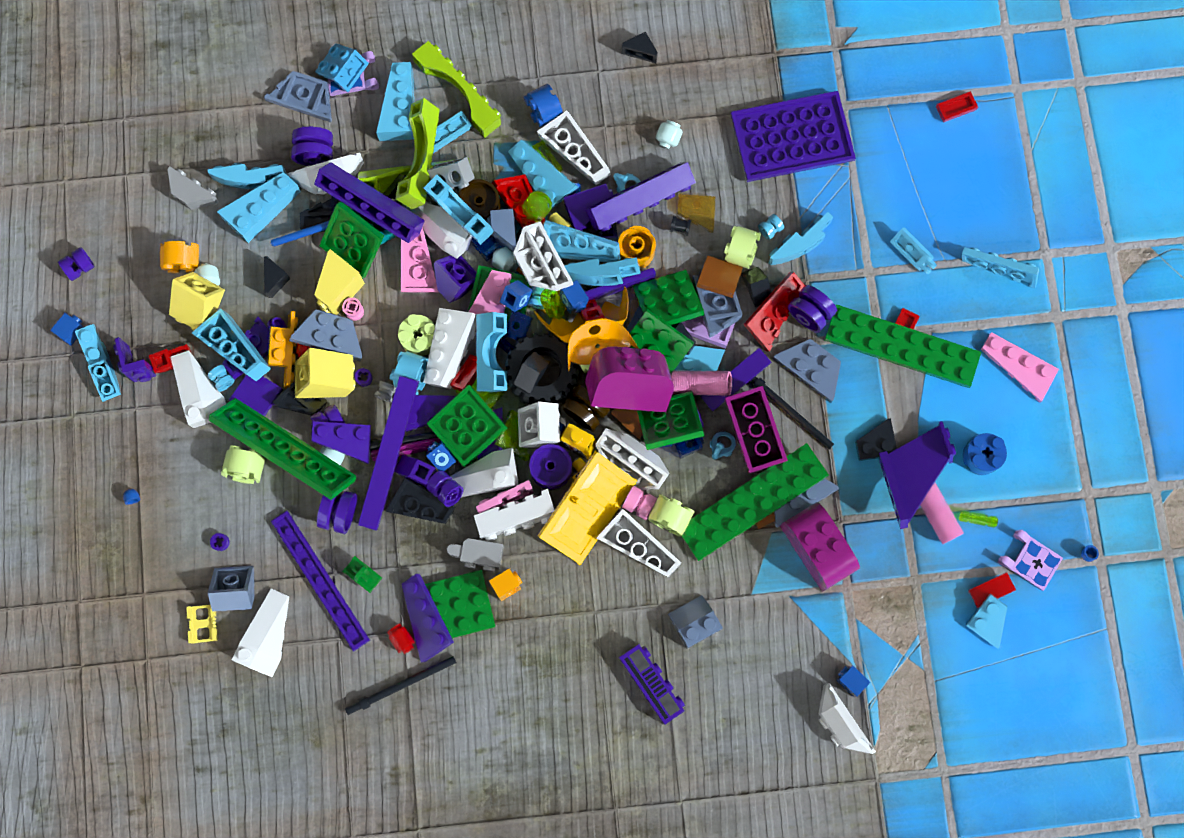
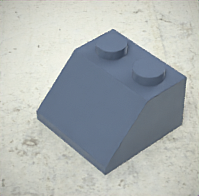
(504, 227)
(232, 588)
(695, 621)

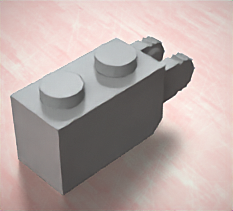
(478, 553)

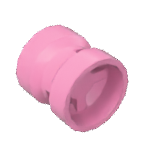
(356, 310)

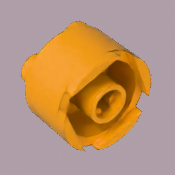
(639, 237)
(179, 256)

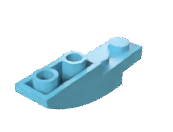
(240, 177)
(798, 245)
(596, 274)
(99, 362)

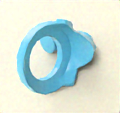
(622, 179)
(718, 448)

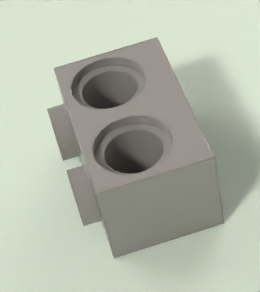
(453, 172)

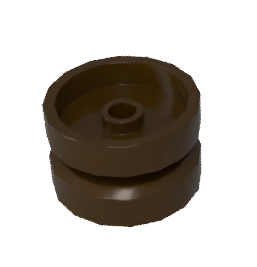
(481, 197)
(581, 410)

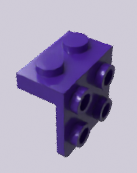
(137, 370)

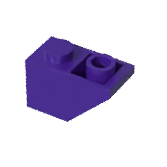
(415, 470)

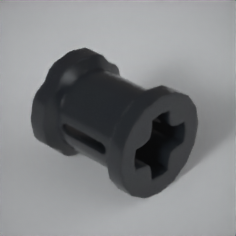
(680, 225)

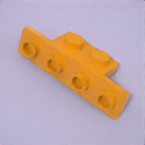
(281, 349)

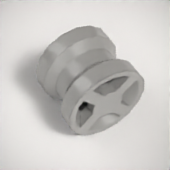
(385, 391)

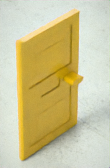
(587, 508)

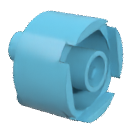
(410, 366)

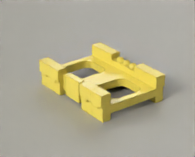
(195, 624)

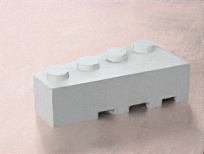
(571, 144)
(449, 345)
(632, 539)

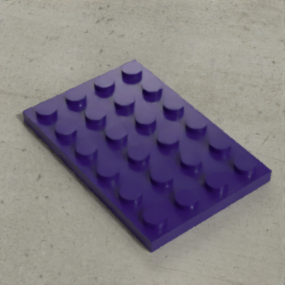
(792, 136)

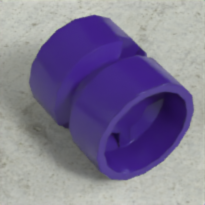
(82, 260)
(330, 414)
(445, 488)

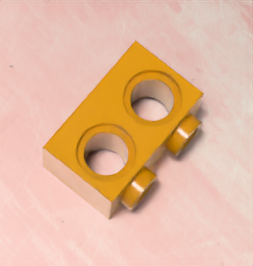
(506, 584)

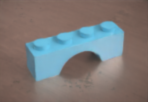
(458, 210)
(490, 329)

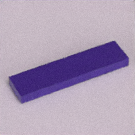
(628, 282)
(740, 377)

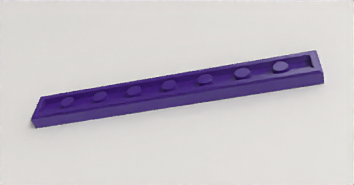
(388, 453)
(320, 581)

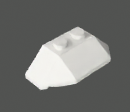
(306, 176)
(540, 259)
(633, 459)
(841, 723)

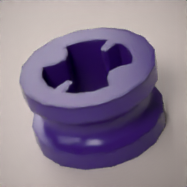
(357, 376)
(225, 544)

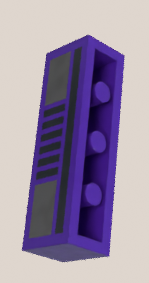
(651, 683)

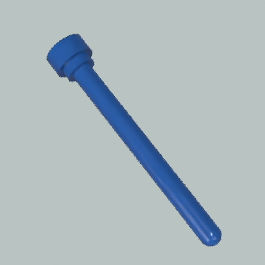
(299, 234)

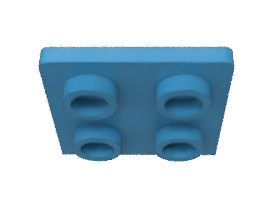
(342, 66)

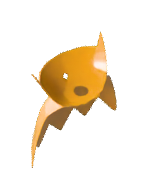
(584, 336)

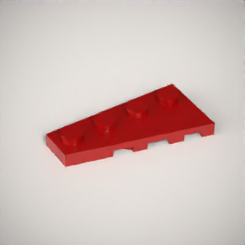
(514, 193)
(771, 314)

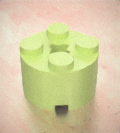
(742, 246)
(414, 326)
(243, 465)
(670, 515)

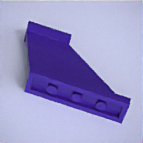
(914, 470)

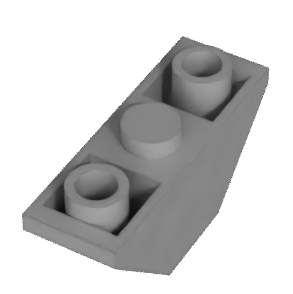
(190, 191)

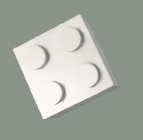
(538, 425)

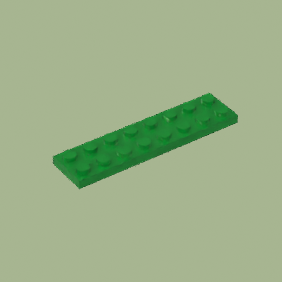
(903, 346)
(282, 448)
(753, 502)

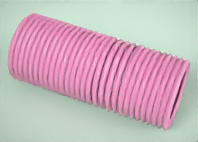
(702, 383)
(940, 517)

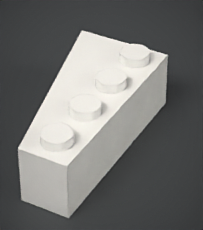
(514, 516)

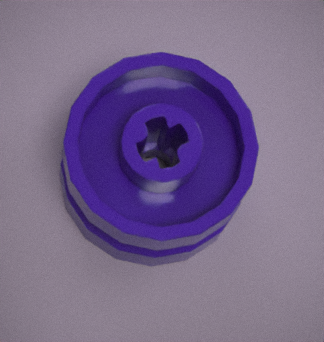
(311, 145)
(812, 308)
(550, 478)
(337, 512)

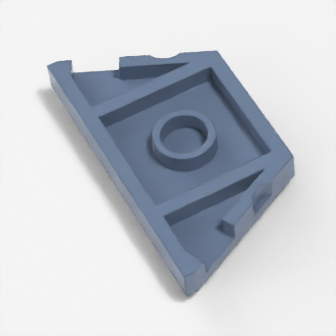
(303, 95)
(718, 309)
(328, 333)
(812, 366)
(806, 499)

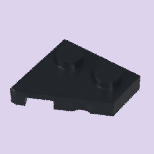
(876, 441)

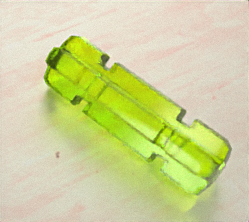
(977, 518)

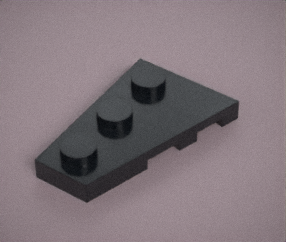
(419, 503)

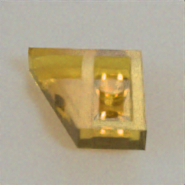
(698, 209)

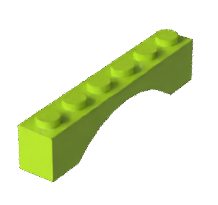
(433, 63)
(423, 121)
(383, 178)

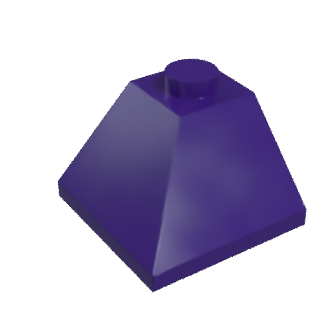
(454, 277)

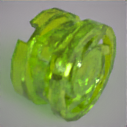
(536, 206)

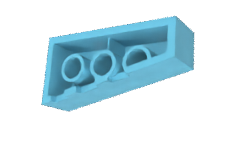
(396, 106)
(260, 206)
(229, 341)

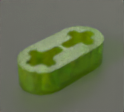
(552, 303)

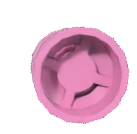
(639, 502)

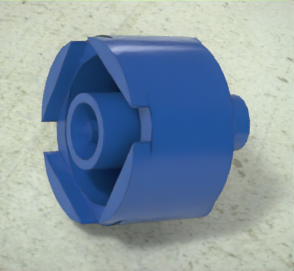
(543, 104)
(992, 446)

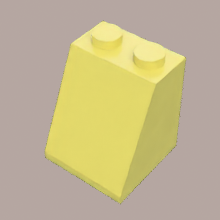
(336, 283)
(194, 299)
(324, 374)

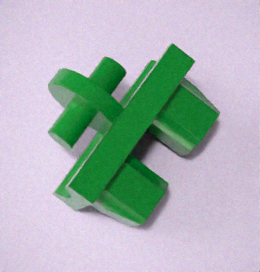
(362, 574)

